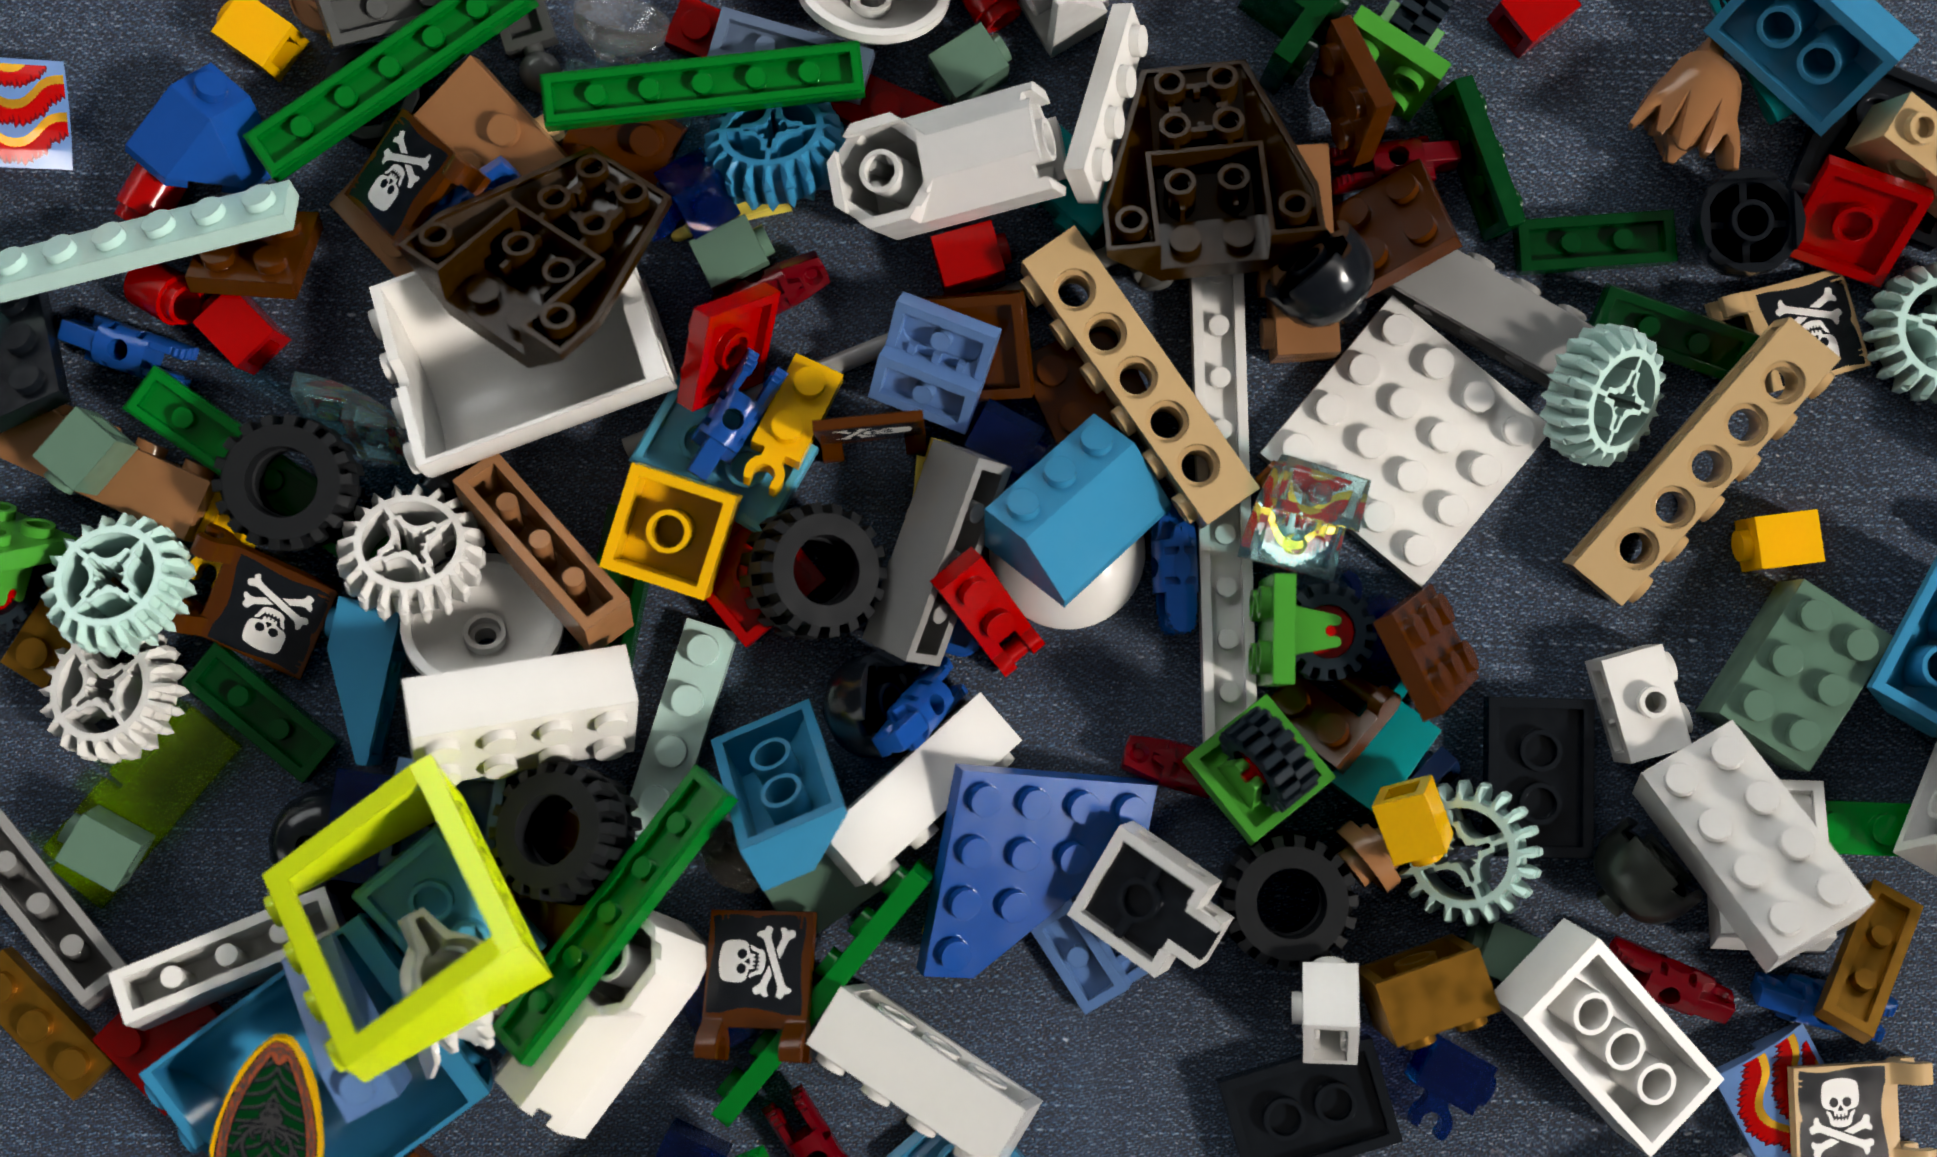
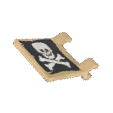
(1816, 302)
(1852, 1108)

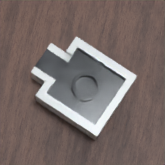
(1151, 902)

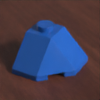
(199, 134)

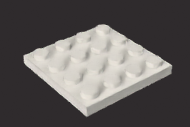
(1420, 427)

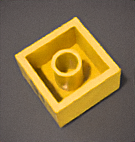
(670, 530)

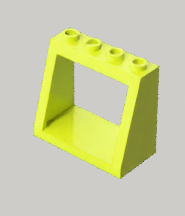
(463, 992)

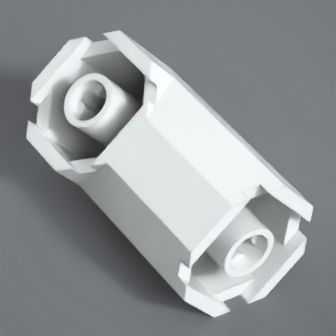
(949, 163)
(610, 1028)

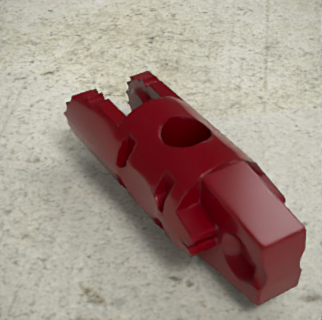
(1392, 156)
(794, 277)
(1161, 763)
(1674, 982)
(811, 1137)

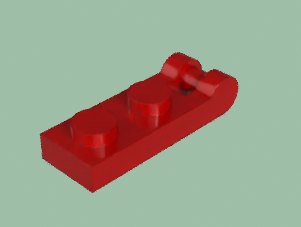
(986, 610)

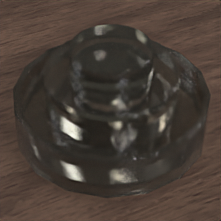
(726, 862)

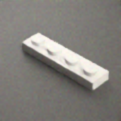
(1104, 104)

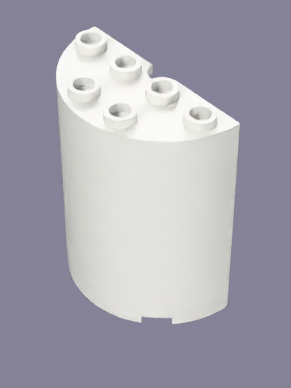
(475, 401)

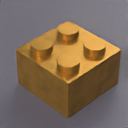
(1428, 991)

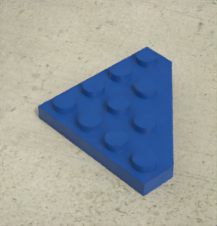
(1015, 854)

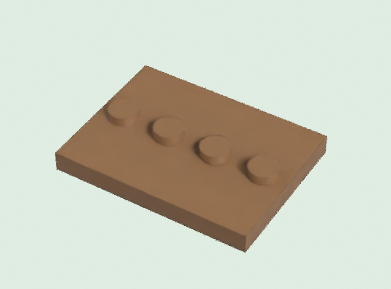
(479, 123)

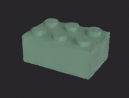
(1795, 674)

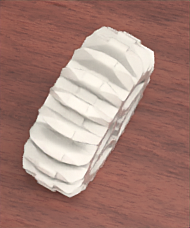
(396, 577)
(135, 694)

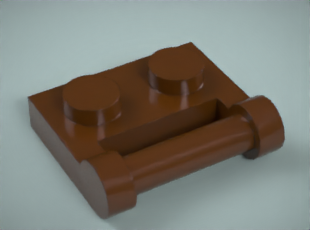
(1330, 727)

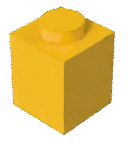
(260, 36)
(1778, 540)
(1413, 821)

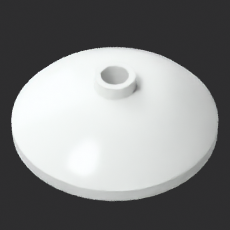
(877, 20)
(1092, 605)
(498, 610)

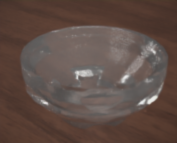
(620, 28)

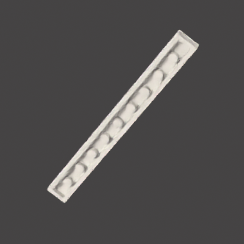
(1224, 578)

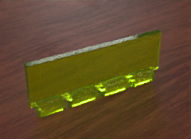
(155, 788)

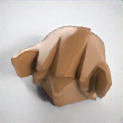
(1695, 108)

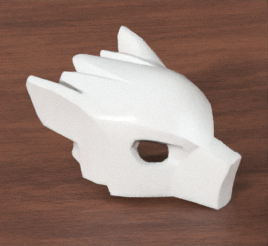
(429, 953)

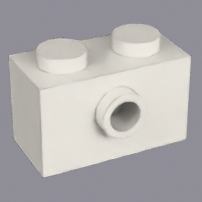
(1640, 703)
(1329, 1011)

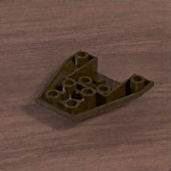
(1207, 178)
(540, 254)

